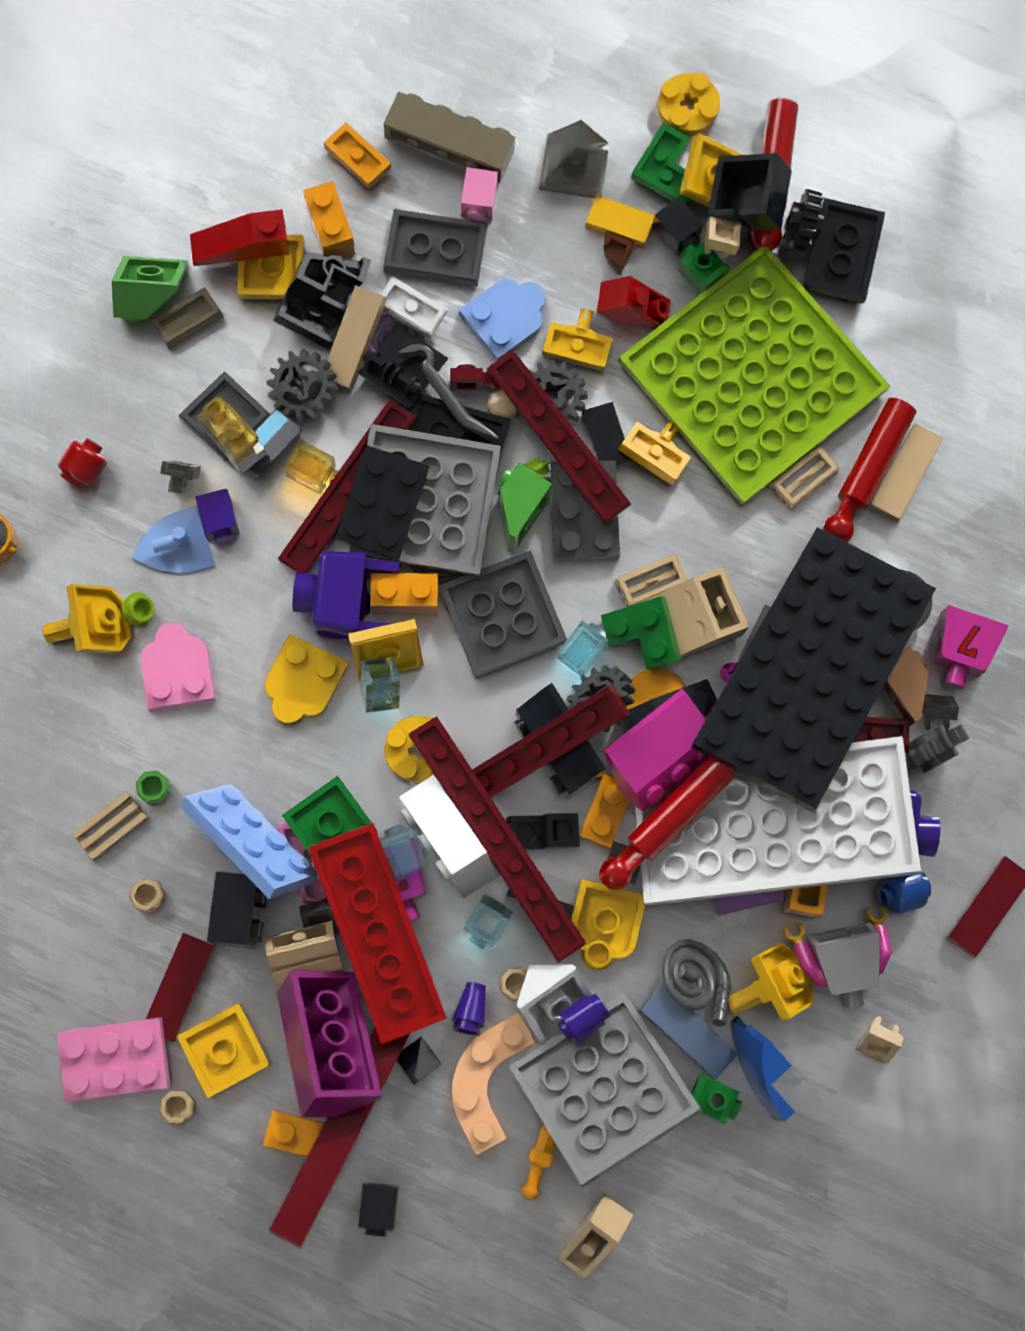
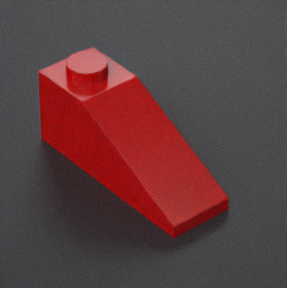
(241, 239)

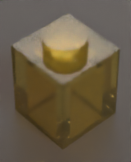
(311, 467)

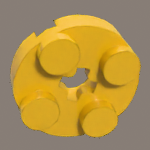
(693, 87)
(397, 755)

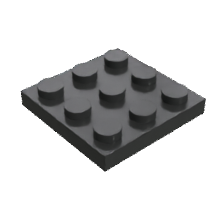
(502, 614)

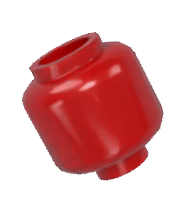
(82, 463)

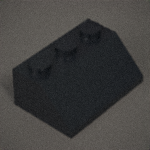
(574, 769)

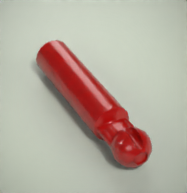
(779, 139)
(870, 466)
(666, 822)

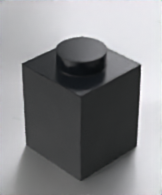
(677, 226)
(378, 1208)

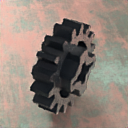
(804, 224)

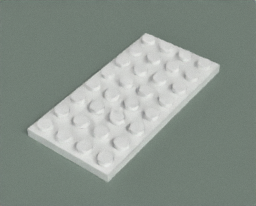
(765, 843)

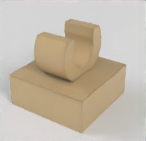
(722, 236)
(880, 1041)

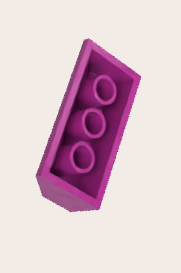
(327, 1043)

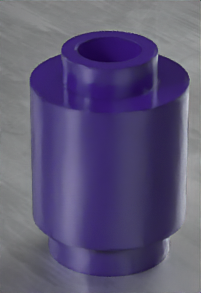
(583, 1018)

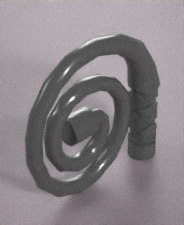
(690, 975)

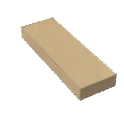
(355, 335)
(906, 472)

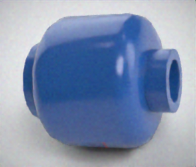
(905, 892)

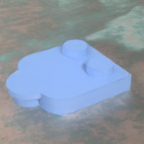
(505, 315)

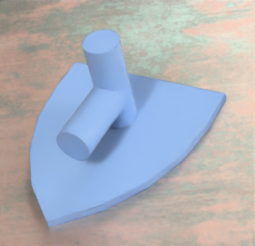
(176, 544)

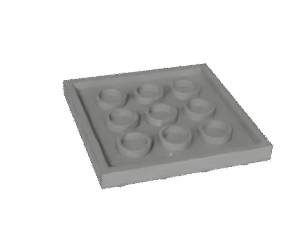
(454, 502)
(605, 1093)

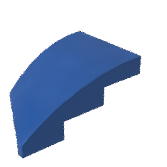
(762, 1067)

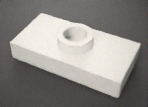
(412, 307)

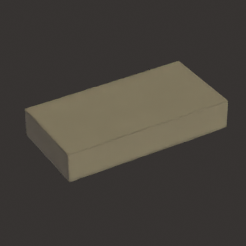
(186, 318)

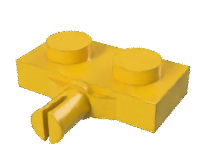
(578, 343)
(655, 451)

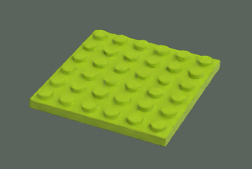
(753, 374)

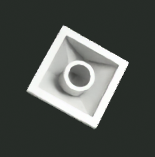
(548, 993)

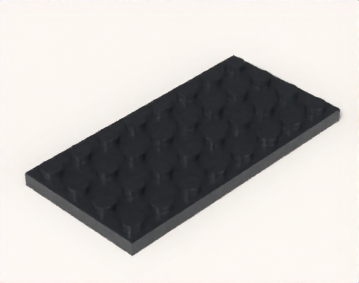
(814, 669)

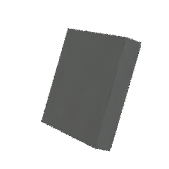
(241, 401)

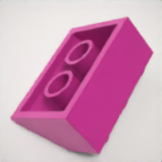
(657, 751)

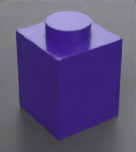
(217, 516)

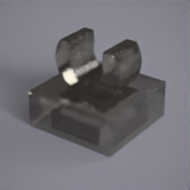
(179, 474)
(939, 708)

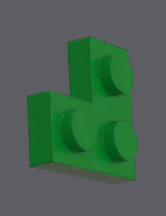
(658, 164)
(650, 625)

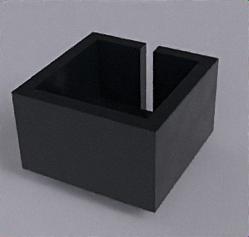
(751, 191)
(236, 912)

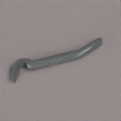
(445, 392)

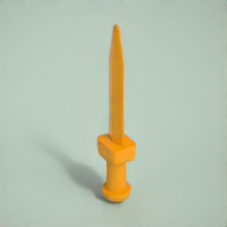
(540, 1159)

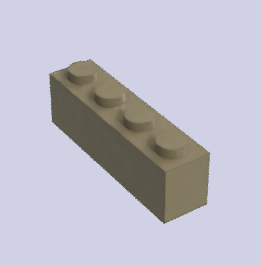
(448, 135)

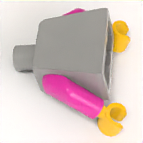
(845, 957)

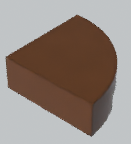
(617, 251)

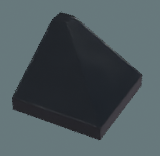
(418, 1060)

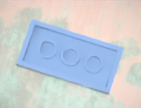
(249, 840)

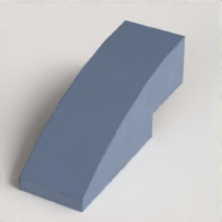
(688, 1033)

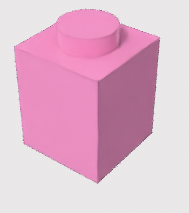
(479, 194)

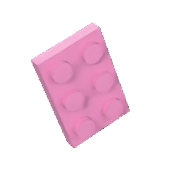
(113, 1059)

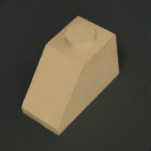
(595, 1237)

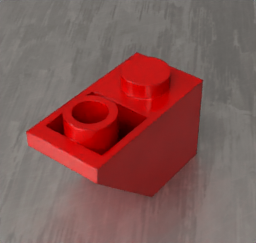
(632, 303)

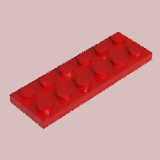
(377, 933)

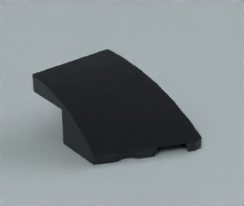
(320, 296)

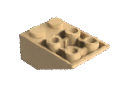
(704, 612)

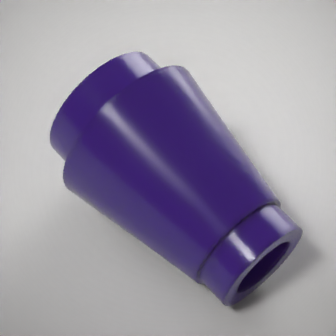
(470, 1011)

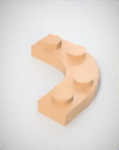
(472, 1078)

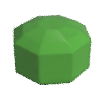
(153, 787)

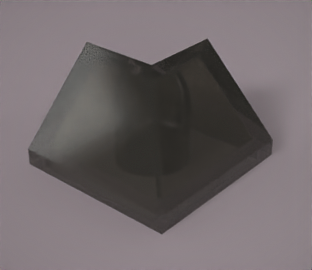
(574, 161)

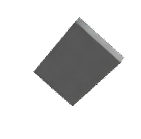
(435, 247)

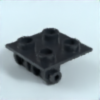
(402, 376)

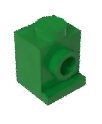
(701, 276)
(705, 1088)

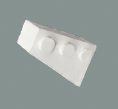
(448, 836)

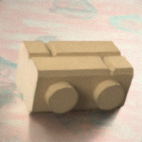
(303, 950)

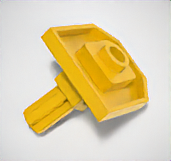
(93, 620)
(779, 981)

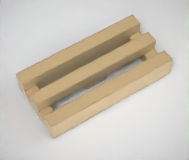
(784, 494)
(627, 592)
(102, 815)

